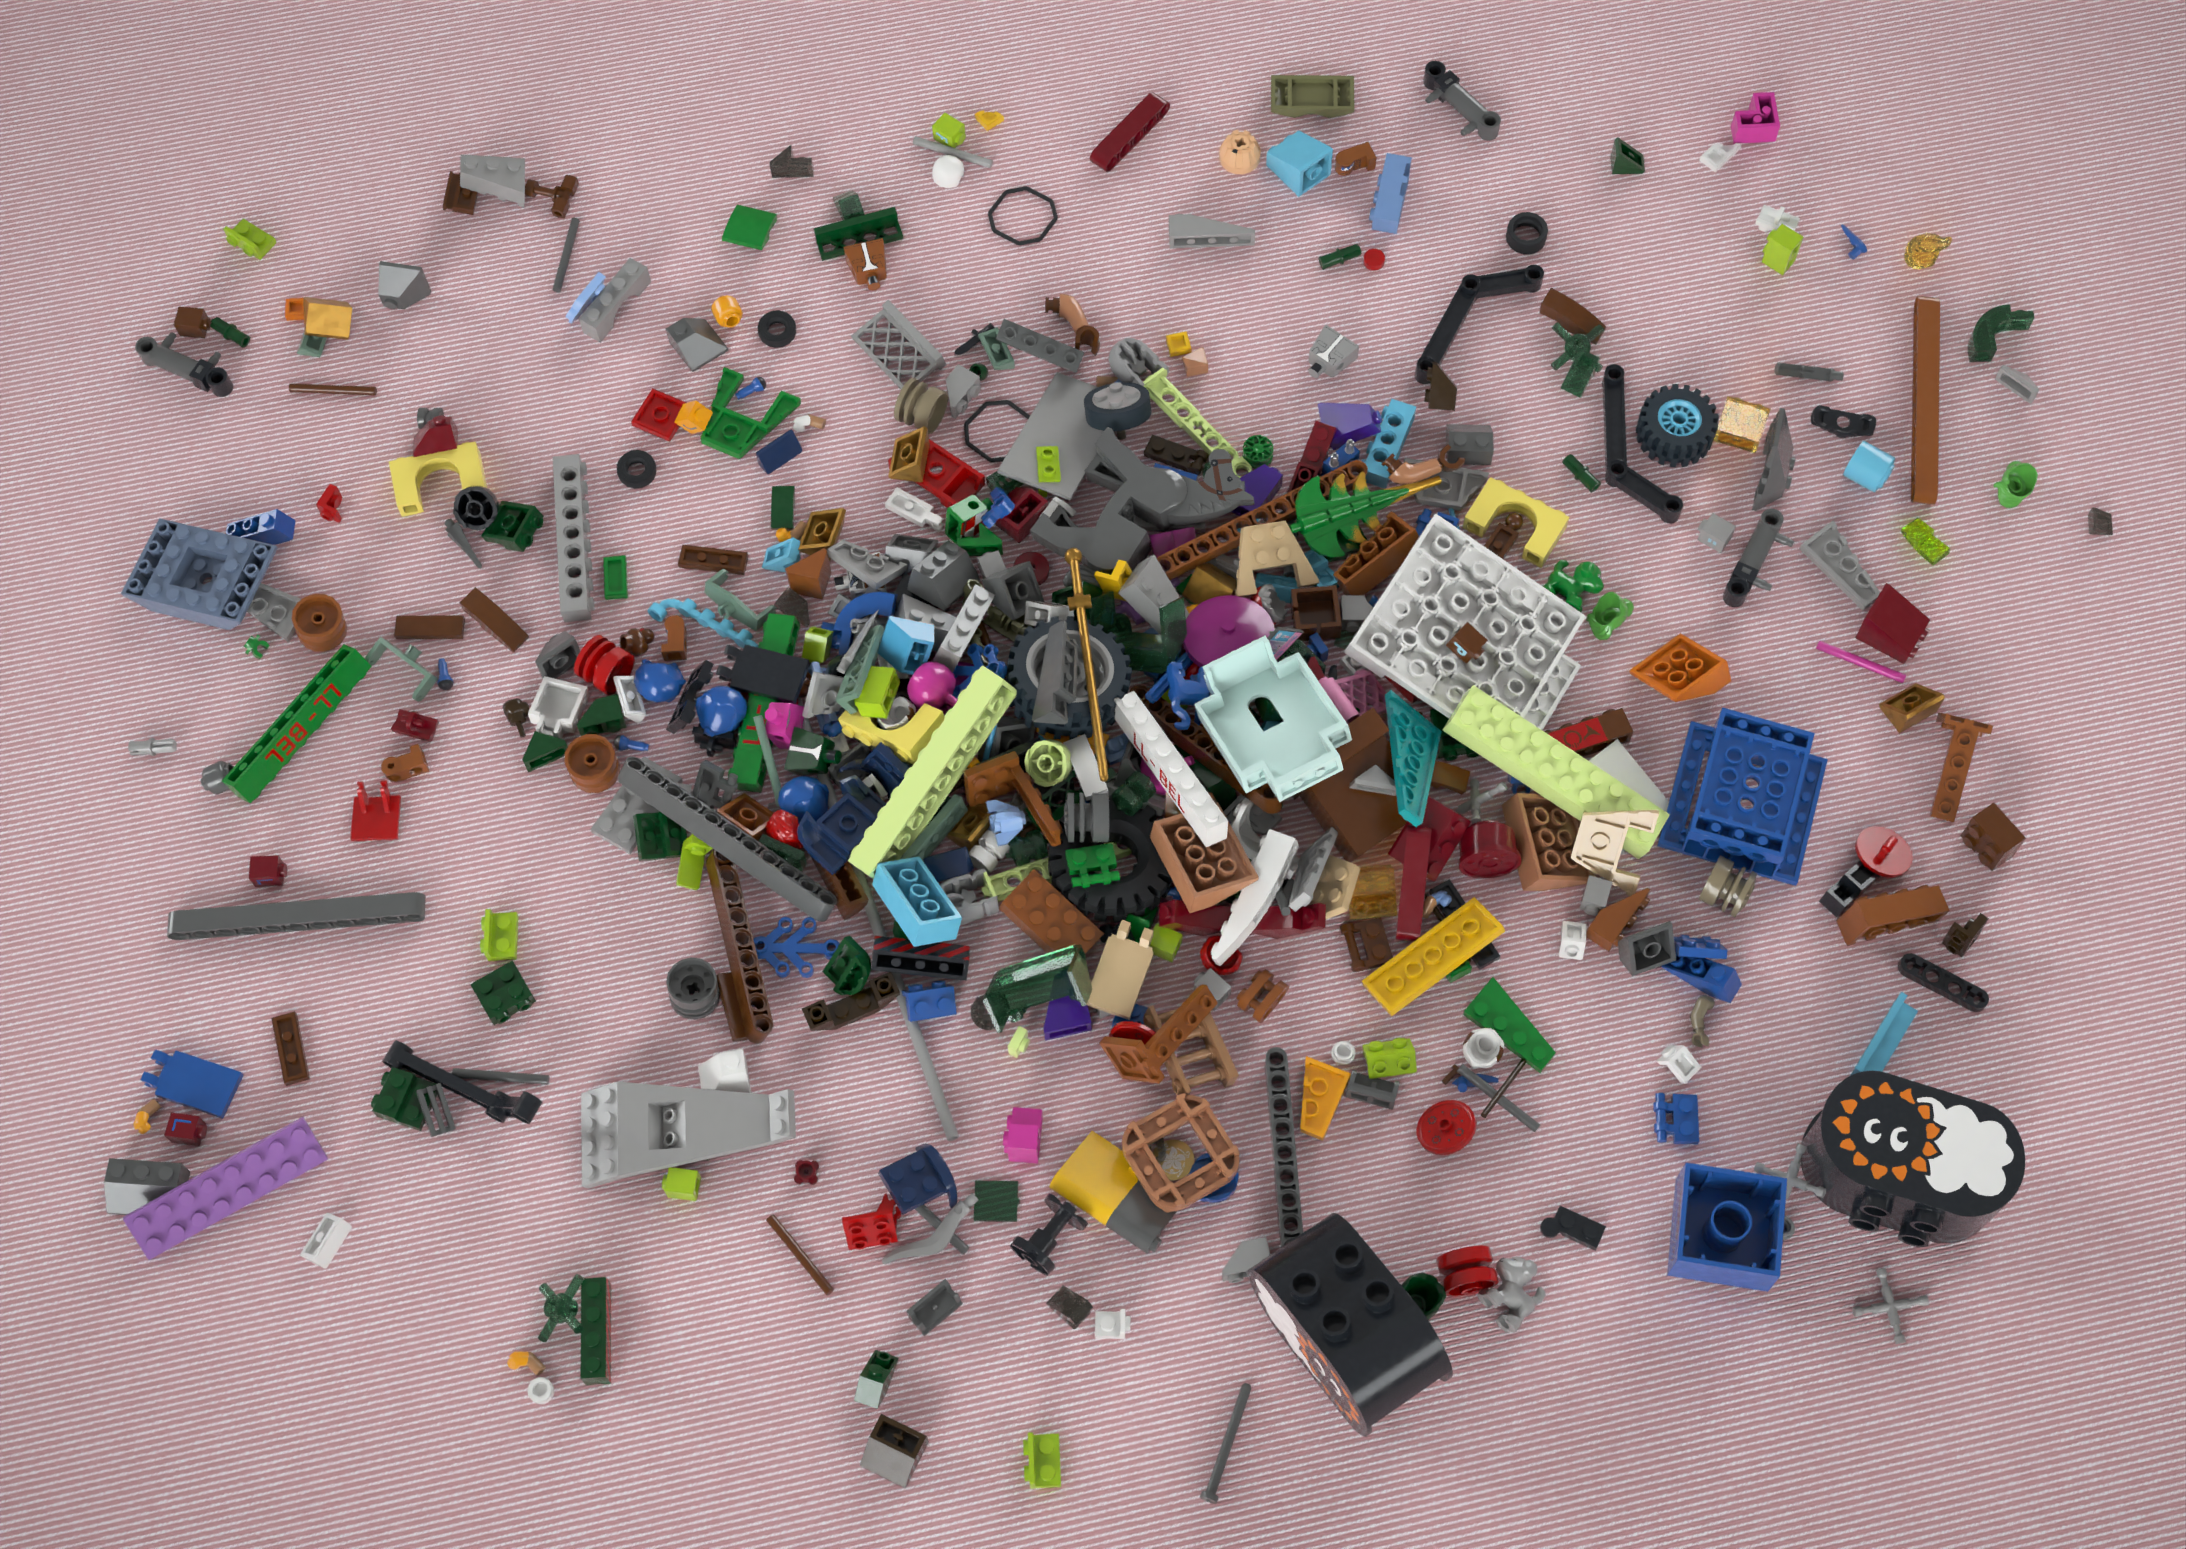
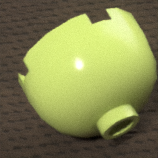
(1048, 762)

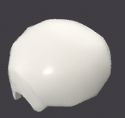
(947, 171)

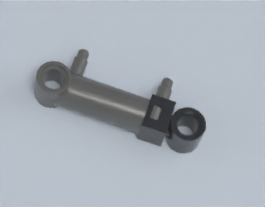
(1447, 88)
(200, 372)
(1753, 557)

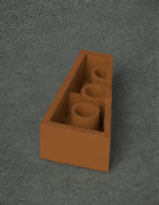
(1377, 556)
(1892, 913)

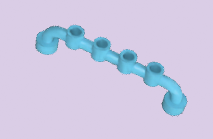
(705, 619)

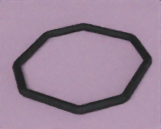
(1025, 188)
(966, 430)

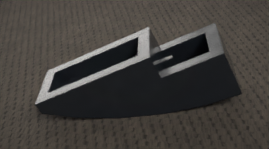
(1848, 889)

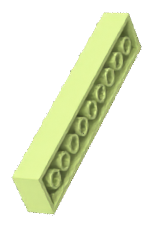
(1546, 765)
(935, 771)

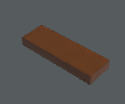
(713, 559)
(430, 627)
(731, 1006)
(290, 1048)

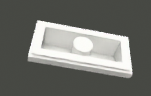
(630, 698)
(326, 1240)

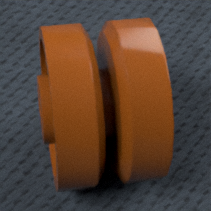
(319, 622)
(592, 763)

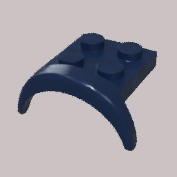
(883, 765)
(919, 1179)

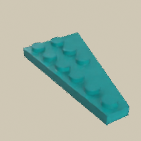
(1414, 754)

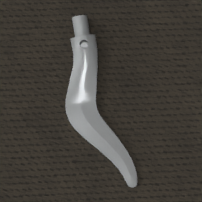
(939, 1239)

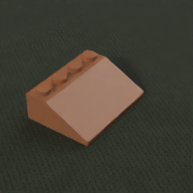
(1545, 842)
(1201, 872)

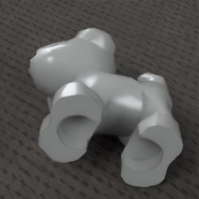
(1515, 1274)

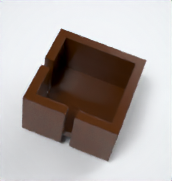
(1316, 611)
(1992, 837)

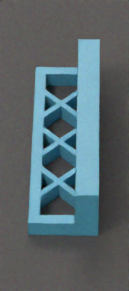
(1887, 1036)

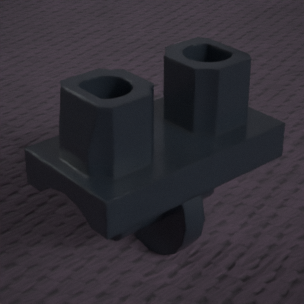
(714, 743)

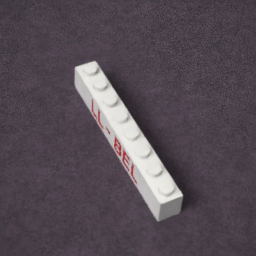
(1171, 769)

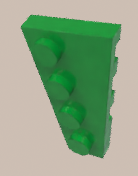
(1498, 1011)

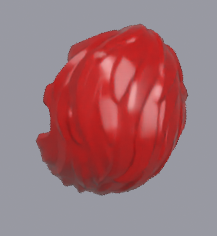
(783, 828)
(1228, 967)

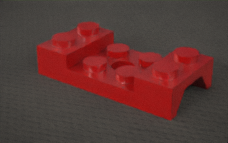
(954, 481)

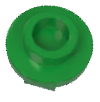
(253, 643)

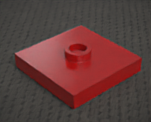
(658, 415)

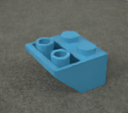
(906, 644)

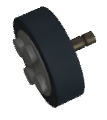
(1117, 407)

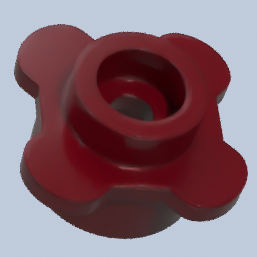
(801, 1167)

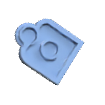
(587, 296)

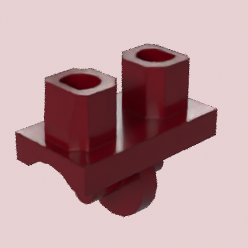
(415, 725)

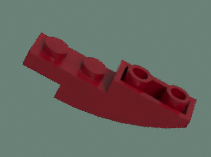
(1314, 455)

